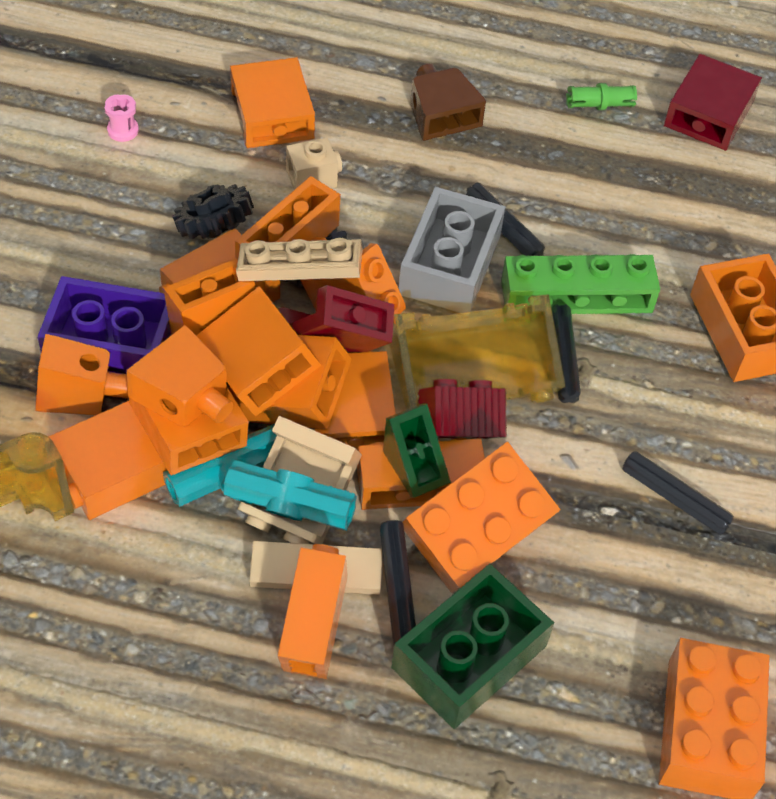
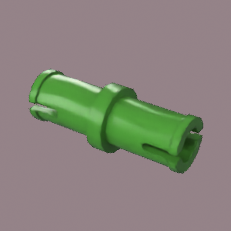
(601, 96)

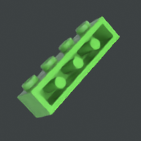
(584, 282)

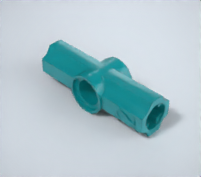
(211, 475)
(290, 495)

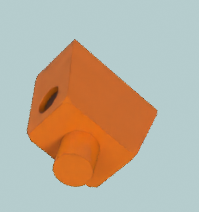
(75, 378)
(181, 380)

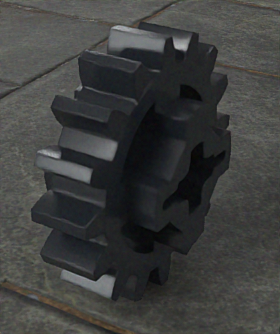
(213, 211)

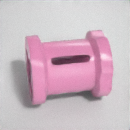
(121, 117)

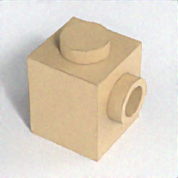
(313, 159)

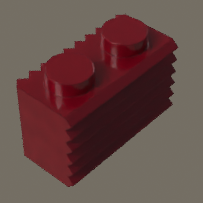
(466, 411)

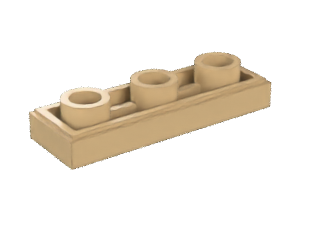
(299, 260)
(276, 563)

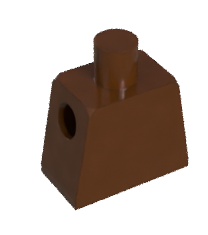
(445, 102)

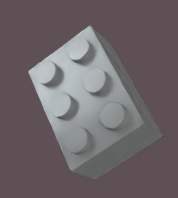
(451, 250)

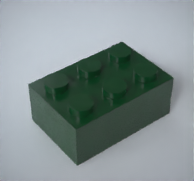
(471, 645)

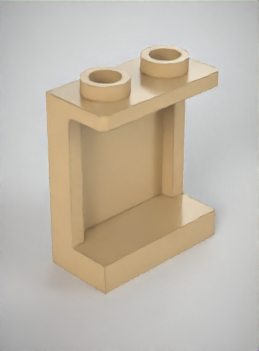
(311, 455)

